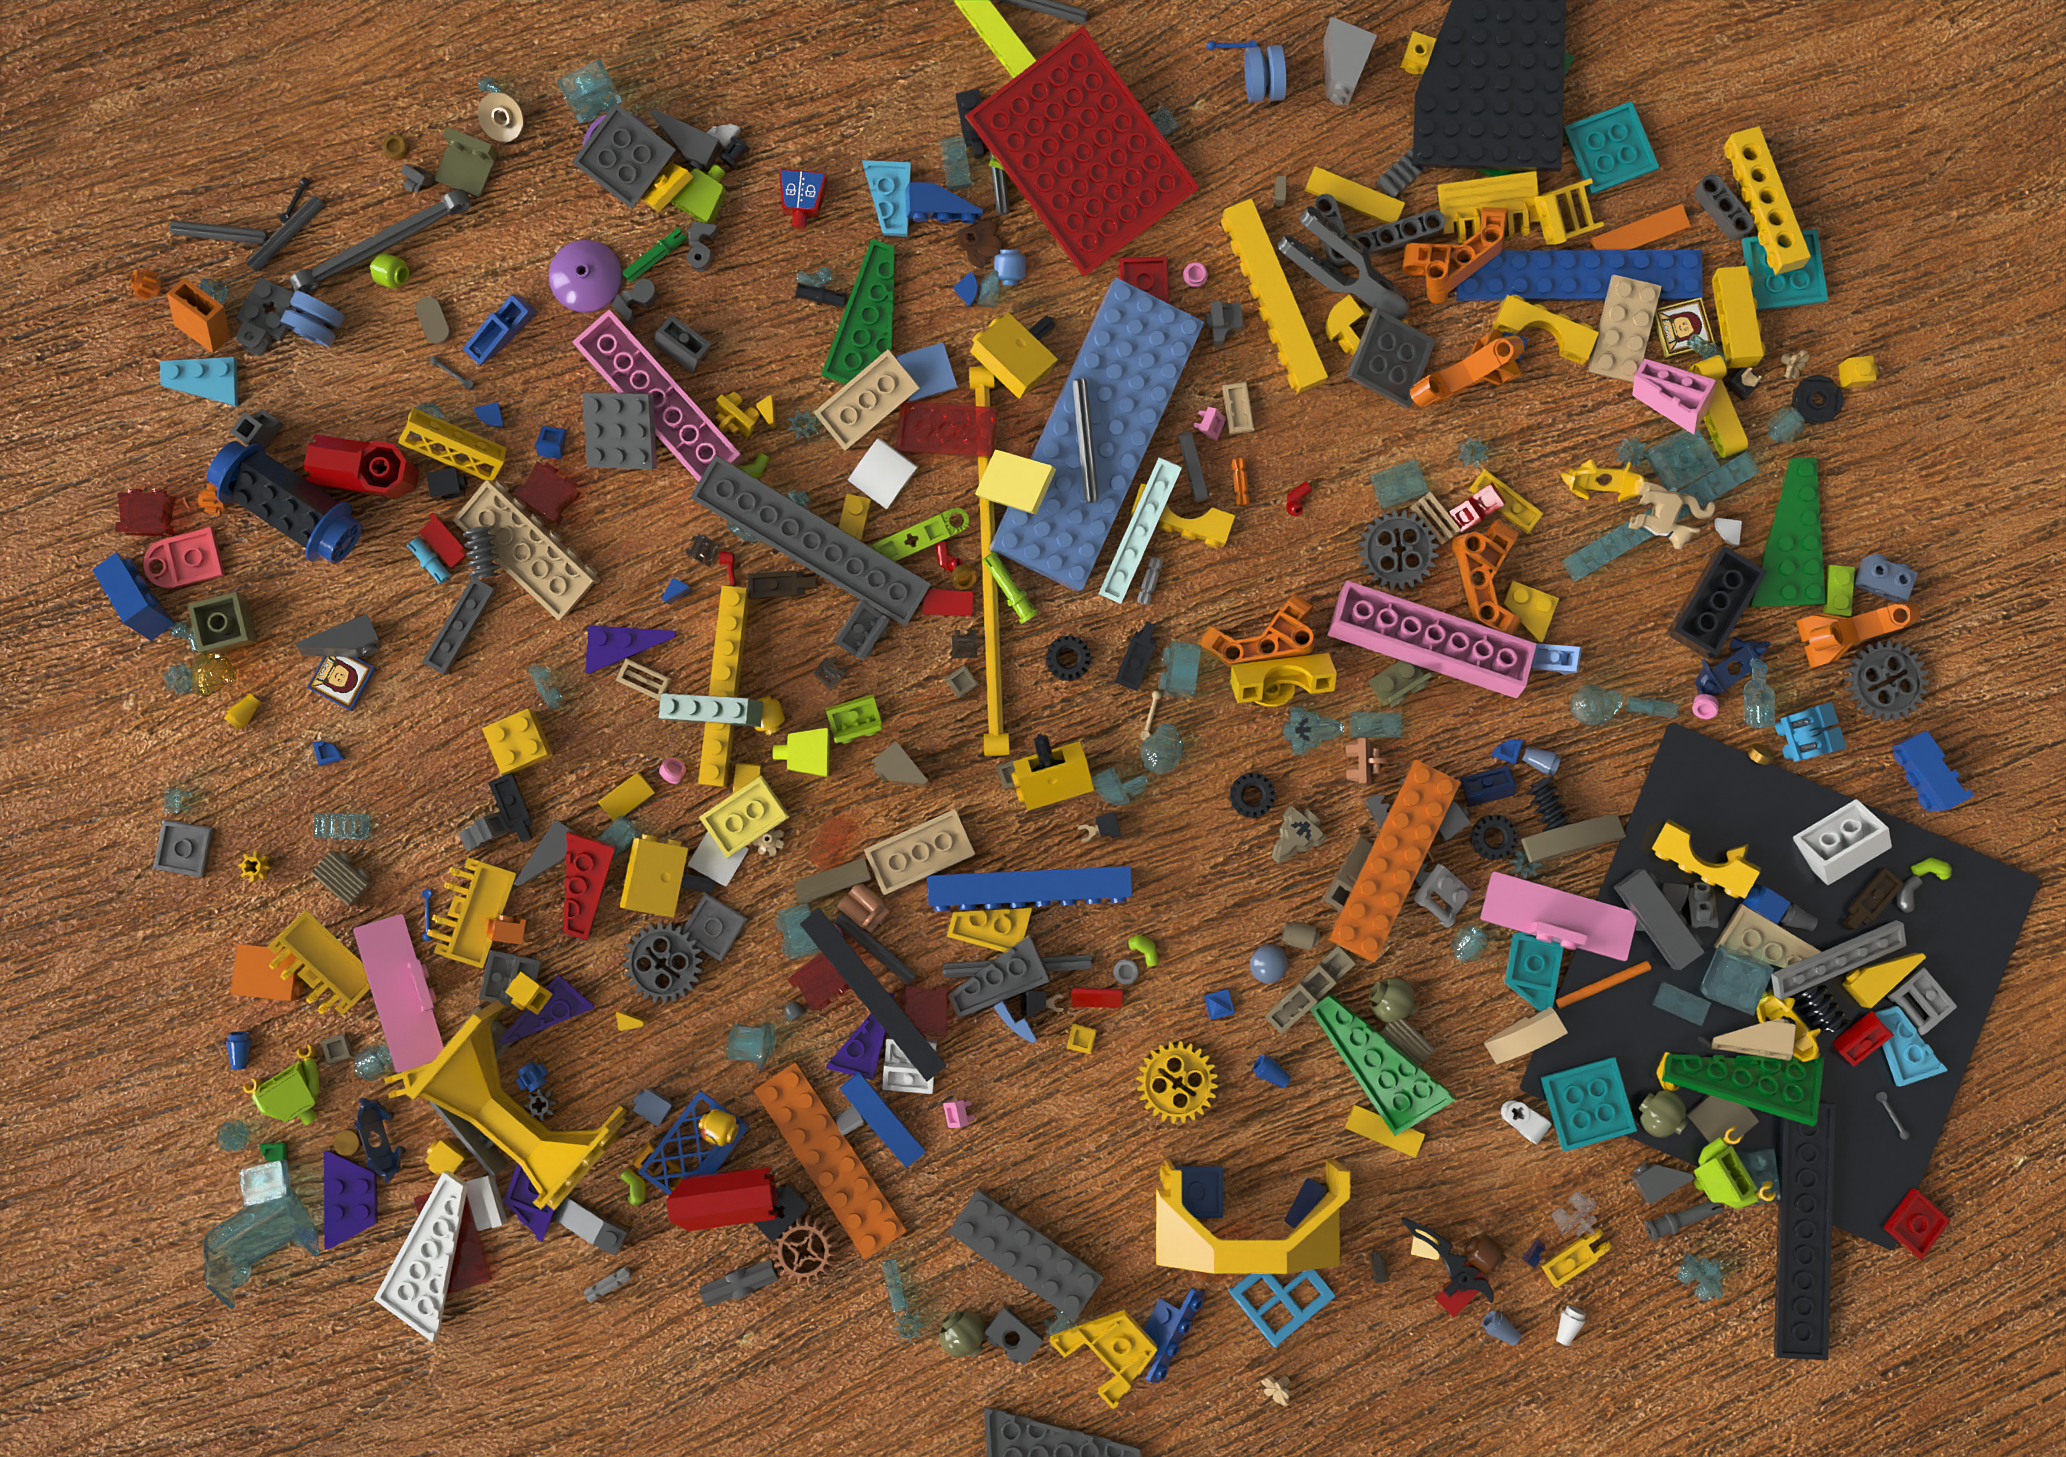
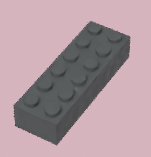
(1026, 1253)

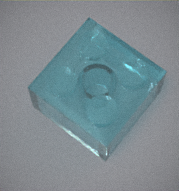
(589, 91)
(1681, 459)
(1180, 671)
(1736, 979)

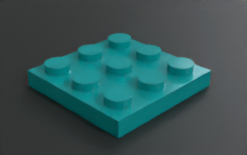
(1610, 148)
(1790, 288)
(1588, 1104)

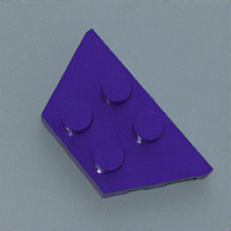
(348, 1199)
(520, 1200)

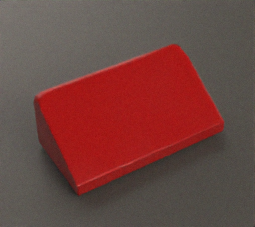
(1096, 997)
(1862, 1039)

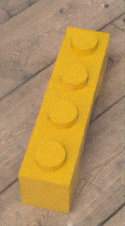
(1573, 339)
(1211, 527)
(1310, 672)
(1735, 875)

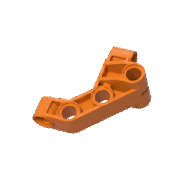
(1442, 261)
(1487, 361)
(1485, 557)
(1282, 632)
(1833, 635)

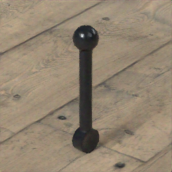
(284, 217)

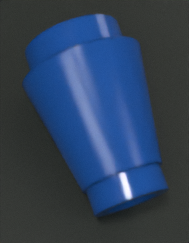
(238, 1049)
(1271, 1071)

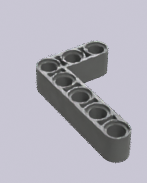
(1372, 238)

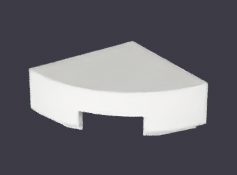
(724, 133)
(1729, 530)

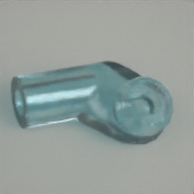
(185, 631)

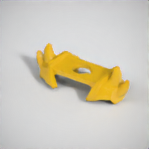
(1623, 480)
(1805, 1041)

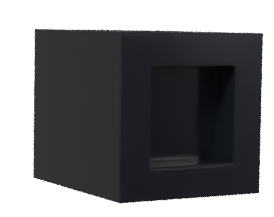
(446, 484)

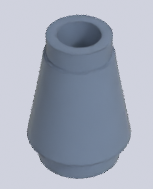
(1542, 760)
(1499, 1326)

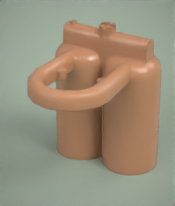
(864, 907)

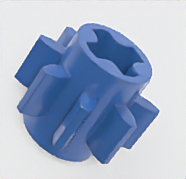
(532, 1076)

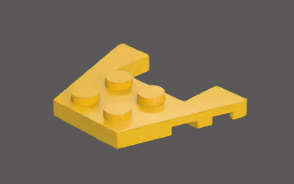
(1117, 1343)

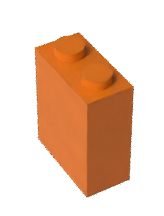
(198, 315)
(256, 979)

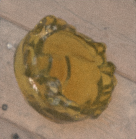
(211, 673)

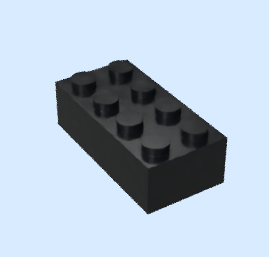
(1716, 602)

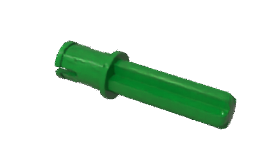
(654, 255)

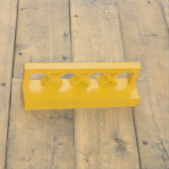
(455, 441)

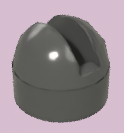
(793, 1011)

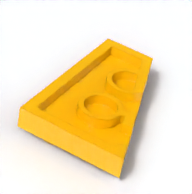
(990, 928)

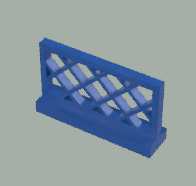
(714, 1156)

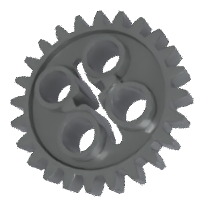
(1420, 548)
(1896, 701)
(650, 979)

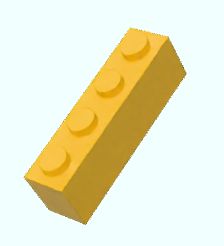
(1737, 317)

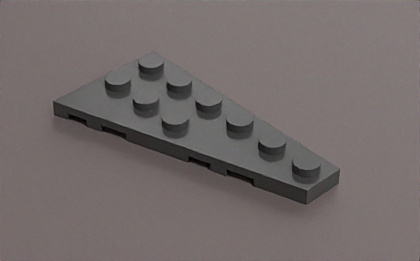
(1023, 1436)

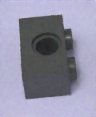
(1007, 1321)

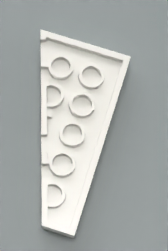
(422, 1270)

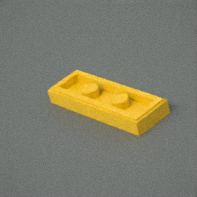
(1516, 509)
(1374, 1127)

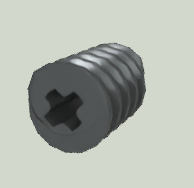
(481, 552)

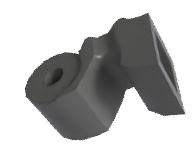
(700, 256)
(643, 294)
(483, 831)

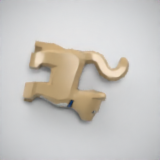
(1665, 513)

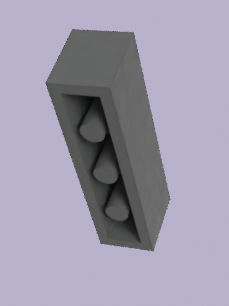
(1659, 919)

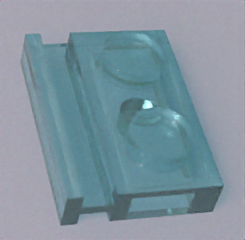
(1398, 484)
(265, 1183)

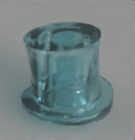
(751, 1044)

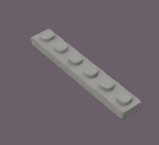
(1838, 959)

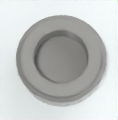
(1125, 971)

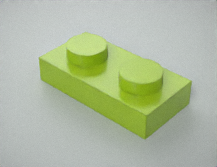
(1839, 590)

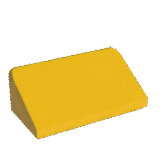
(626, 796)

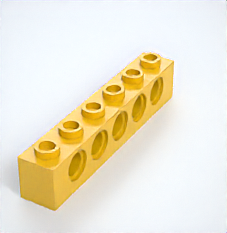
(1752, 144)

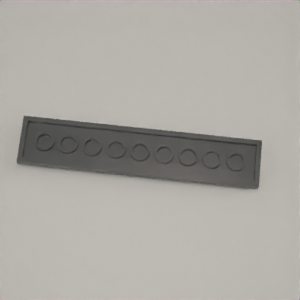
(810, 540)

